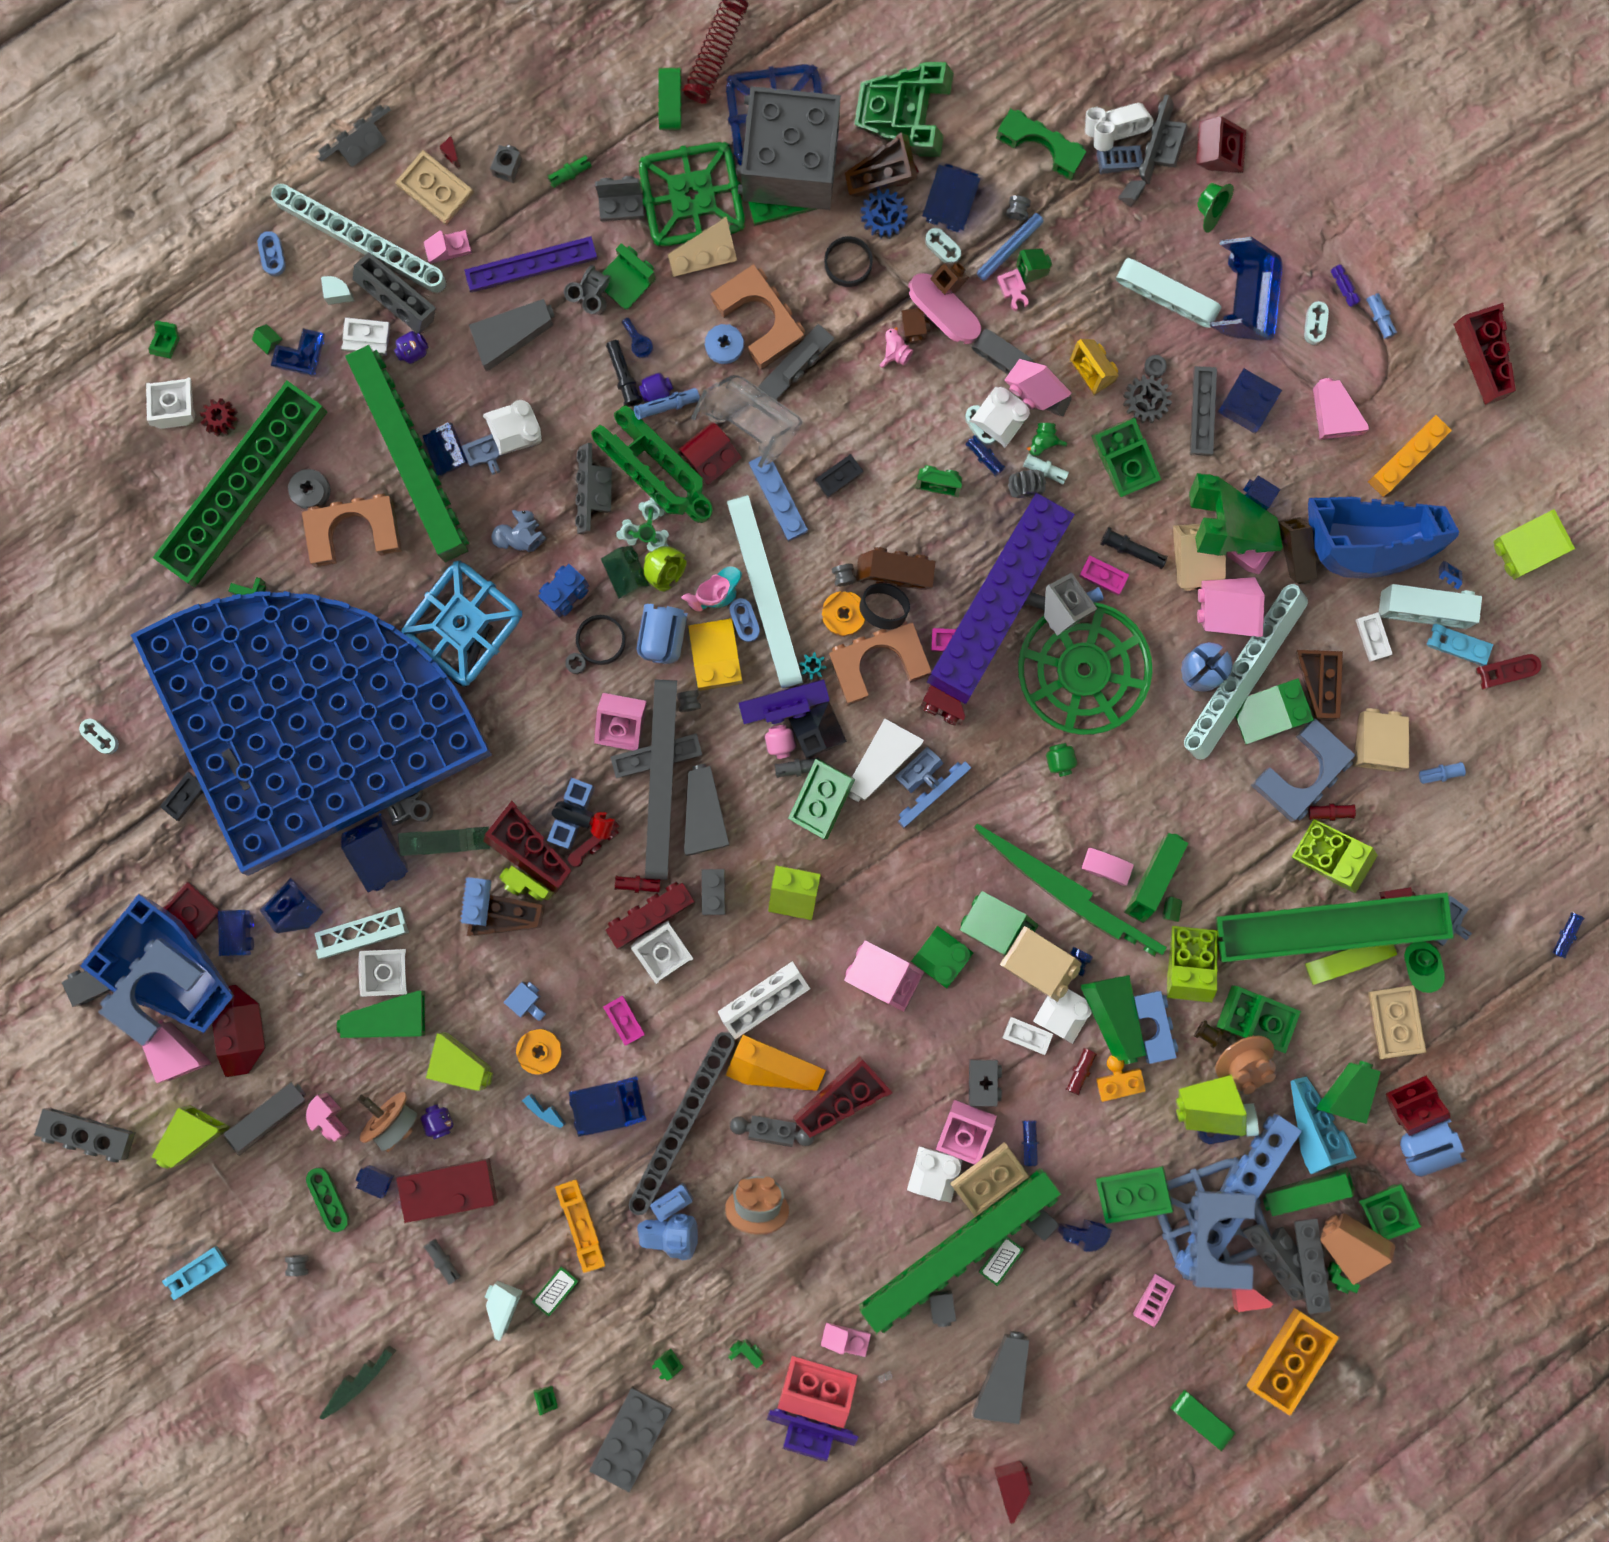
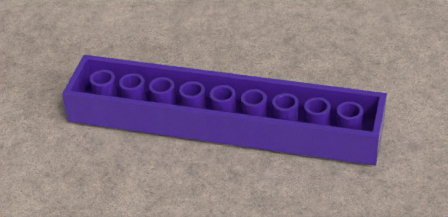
(1000, 598)

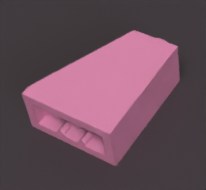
(1336, 411)

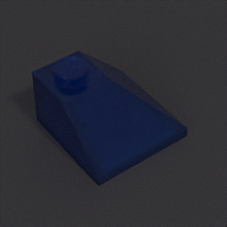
(291, 909)

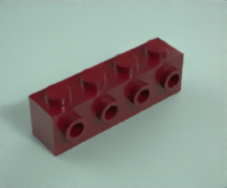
(652, 914)

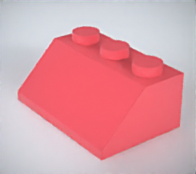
(817, 1392)

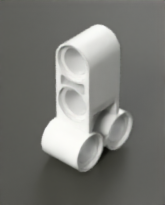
(1116, 124)

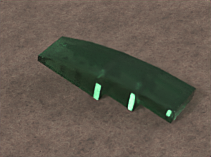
(351, 1386)

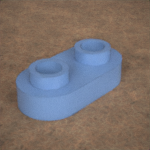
(271, 255)
(744, 620)

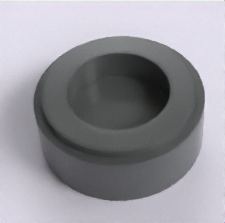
(1155, 366)

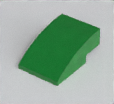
(1126, 457)
(1256, 1015)

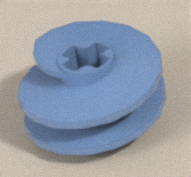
(718, 335)

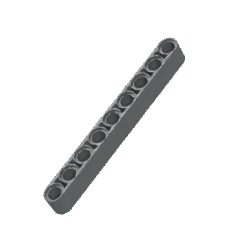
(661, 779)
(674, 1131)

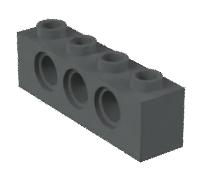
(393, 293)
(120, 1139)

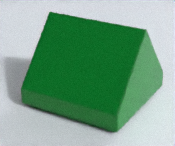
(266, 338)
(545, 1399)

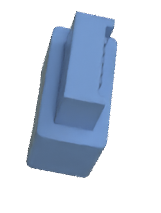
(671, 1202)

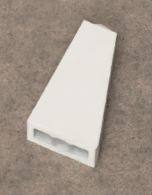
(883, 757)

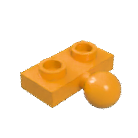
(1119, 1083)

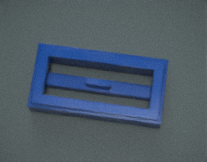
(1447, 570)

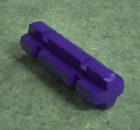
(1345, 285)

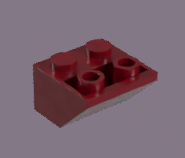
(943, 704)

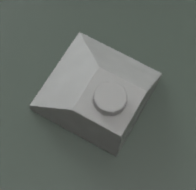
(1066, 604)

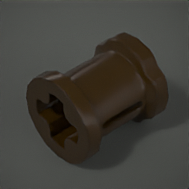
(1209, 1034)

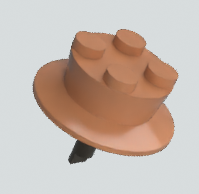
(1247, 1062)

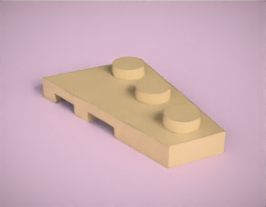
(704, 251)

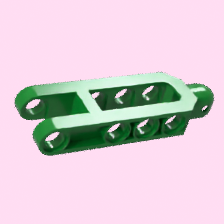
(647, 440)

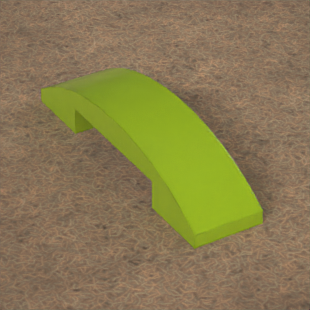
(1347, 962)

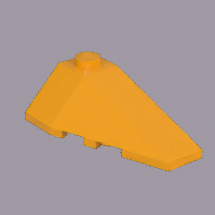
(767, 1066)

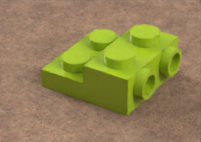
(519, 883)

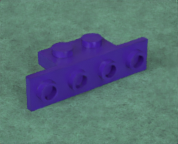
(784, 703)
(808, 1437)

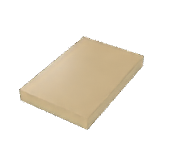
(434, 187)
(1397, 1022)
(989, 1179)

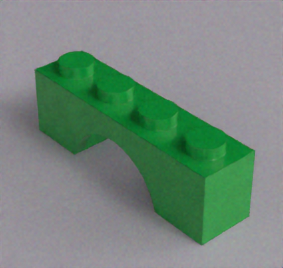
(1019, 129)

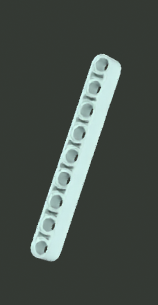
(351, 230)
(764, 592)
(1254, 660)

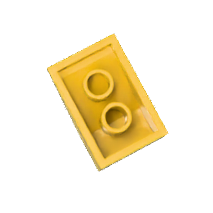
(1093, 365)
(715, 654)

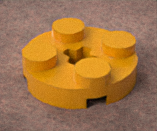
(830, 613)
(526, 1055)

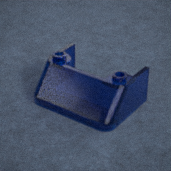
(1255, 292)

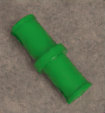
(569, 171)

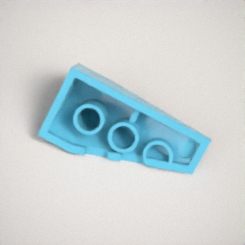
(1320, 1139)

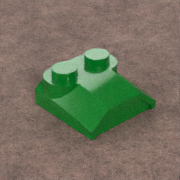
(939, 481)
(942, 957)
(1391, 1212)

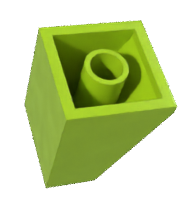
(1533, 544)
(794, 892)
(457, 1064)
(1212, 1107)
(186, 1136)

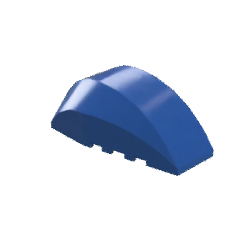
(1375, 537)
(126, 942)

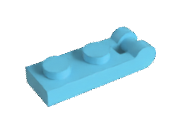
(1460, 645)
(195, 1272)

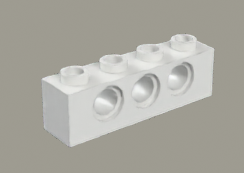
(763, 1000)

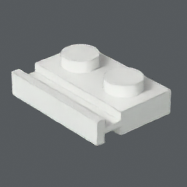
(361, 333)

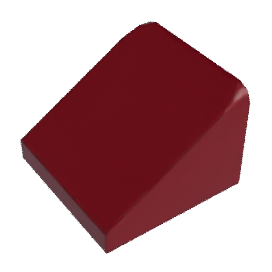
(449, 151)

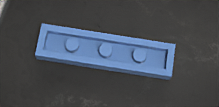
(779, 499)
(926, 800)

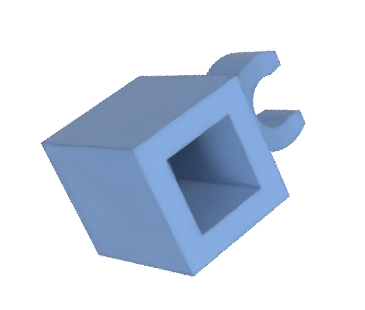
(524, 999)

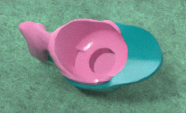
(716, 591)

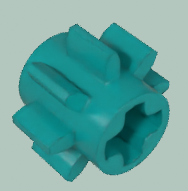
(808, 662)

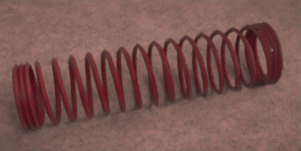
(699, 88)

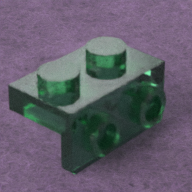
(624, 571)

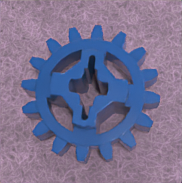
(875, 216)

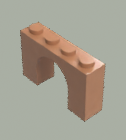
(752, 287)
(321, 523)
(901, 640)

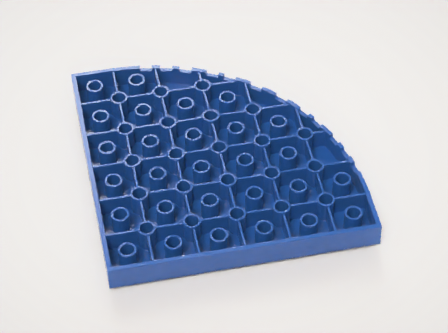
(316, 707)

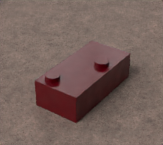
(447, 1190)

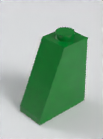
(1352, 1092)

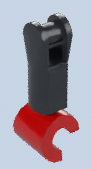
(600, 826)

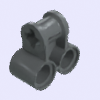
(589, 289)
(407, 808)

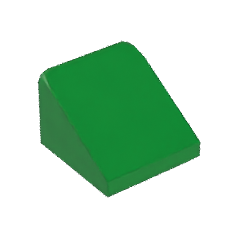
(1172, 909)

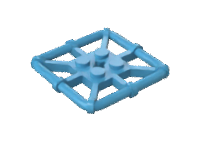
(475, 622)

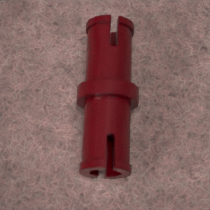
(1332, 812)
(637, 884)
(1081, 1071)

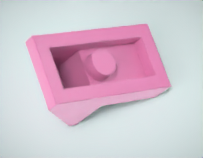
(445, 247)
(845, 1340)

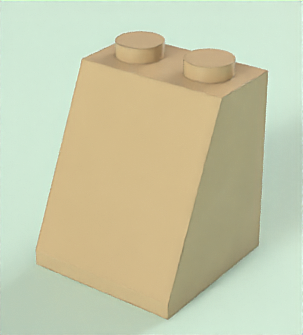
(1194, 566)
(1382, 741)
(1041, 964)

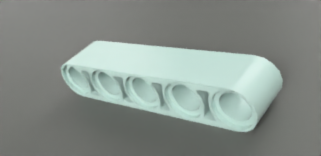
(1168, 293)

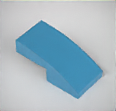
(550, 1115)

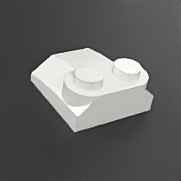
(170, 403)
(1001, 415)
(514, 427)
(661, 951)
(382, 972)
(1065, 1016)
(933, 1174)

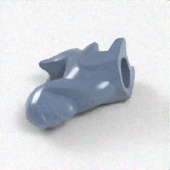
(522, 536)

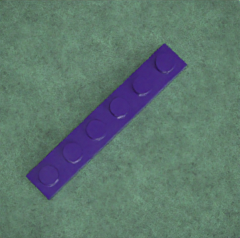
(530, 264)

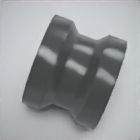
(1018, 208)
(844, 575)
(688, 701)
(296, 1265)

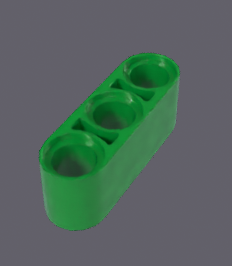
(669, 98)
(1202, 1420)

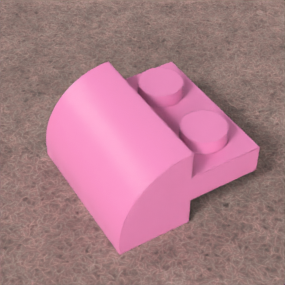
(322, 1114)

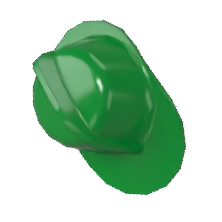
(1213, 203)
(1424, 966)

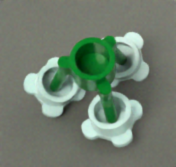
(646, 531)

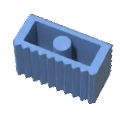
(476, 901)

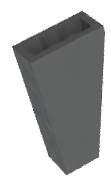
(510, 331)
(704, 817)
(265, 1118)
(1004, 1385)

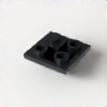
(818, 730)

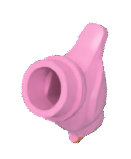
(896, 348)

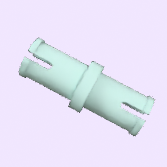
(1047, 468)

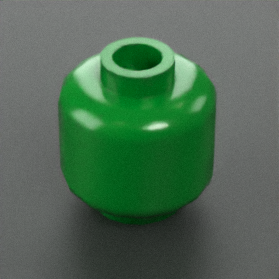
(1061, 759)

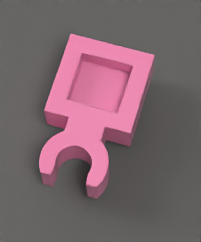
(1012, 286)

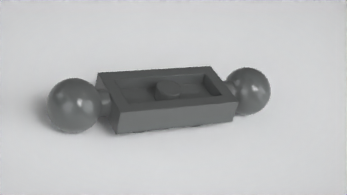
(770, 1131)

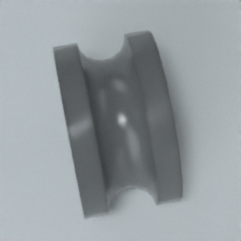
(572, 657)

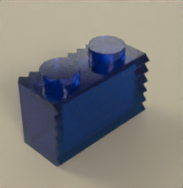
(235, 932)

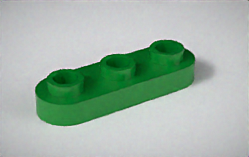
(327, 1210)

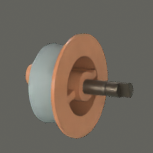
(388, 1122)
(757, 1206)

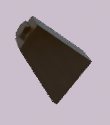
(1298, 549)

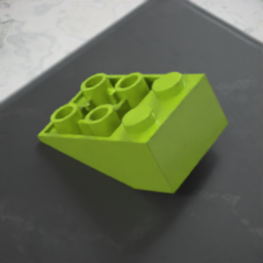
(1335, 855)
(1192, 964)

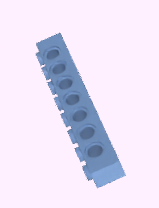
(1262, 1174)

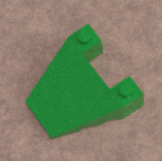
(901, 105)
(1239, 521)

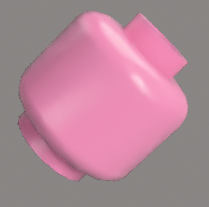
(780, 741)

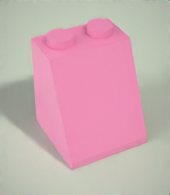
(1232, 606)
(883, 975)
(172, 1054)

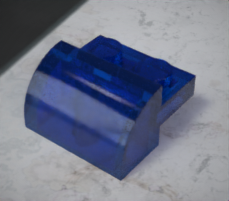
(1089, 1237)

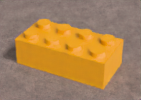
(1292, 1361)

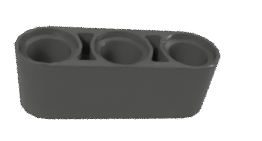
(998, 351)

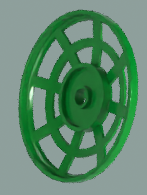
(1099, 673)

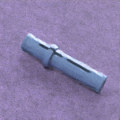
(674, 401)

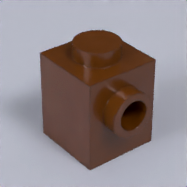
(950, 277)
(914, 325)

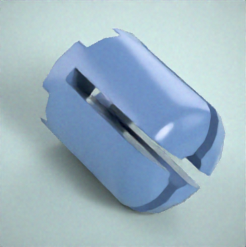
(661, 634)
(1218, 667)
(1432, 1149)

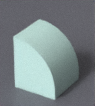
(335, 290)

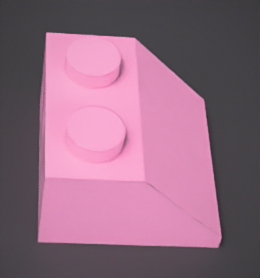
(1036, 385)
(619, 721)
(966, 1132)

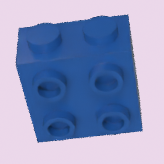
(563, 590)

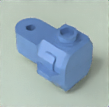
(676, 1237)

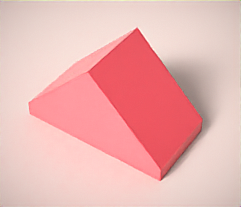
(1249, 1300)

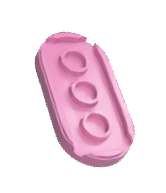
(944, 310)

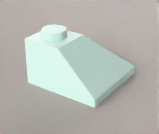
(501, 1306)

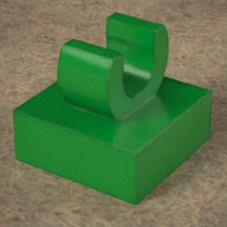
(668, 1365)

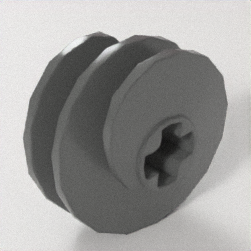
(306, 479)

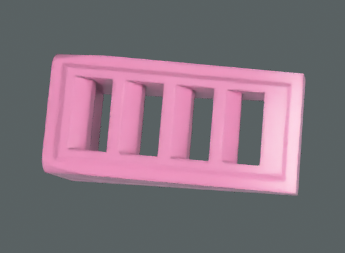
(1138, 1312)

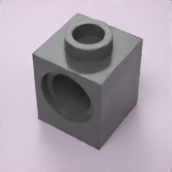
(506, 172)
(942, 1308)

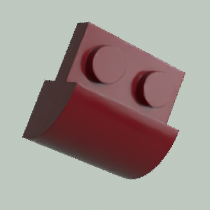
(710, 452)
(1417, 1105)

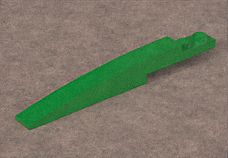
(1069, 893)

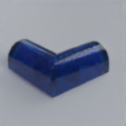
(300, 360)

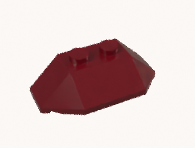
(239, 1034)

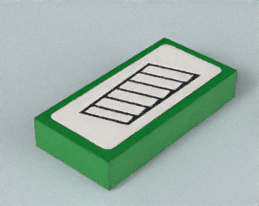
(1001, 1261)
(555, 1291)

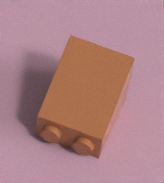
(1356, 1247)

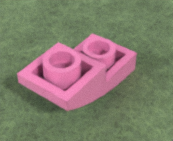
(1107, 866)

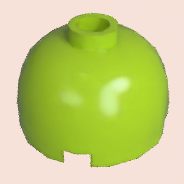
(664, 566)

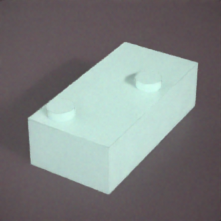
(1430, 606)

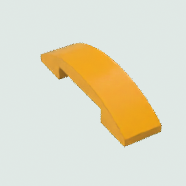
(581, 1225)

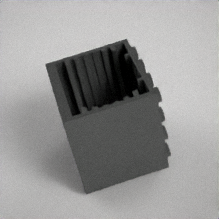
(789, 147)

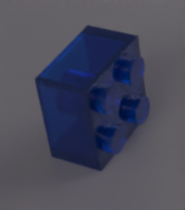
(1249, 400)

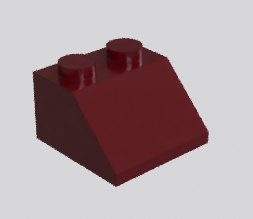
(1221, 145)
(1014, 1487)

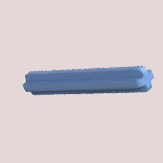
(1009, 247)

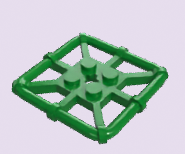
(679, 186)

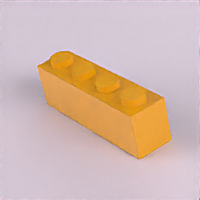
(1409, 455)

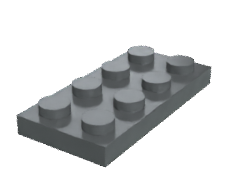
(630, 1439)

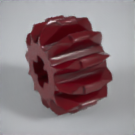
(225, 410)

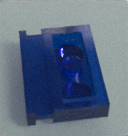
(445, 449)

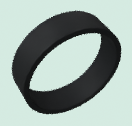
(848, 239)
(892, 591)
(590, 619)

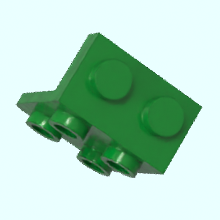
(628, 277)

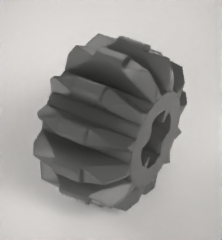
(1027, 483)

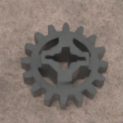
(1156, 396)

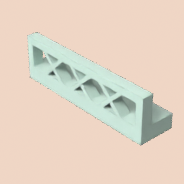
(367, 939)

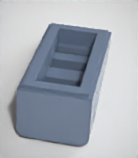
(1105, 168)

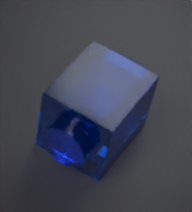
(1261, 491)
(374, 1181)

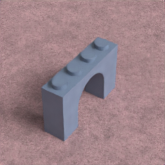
(1332, 758)
(122, 1005)
(1209, 1209)

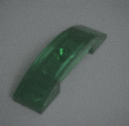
(442, 841)

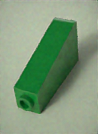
(1156, 878)
(1116, 1016)
(391, 1018)
(1310, 1192)

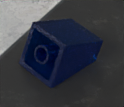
(952, 196)
(374, 853)
(607, 1106)

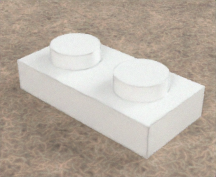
(1374, 637)
(1027, 1035)

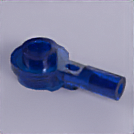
(641, 345)

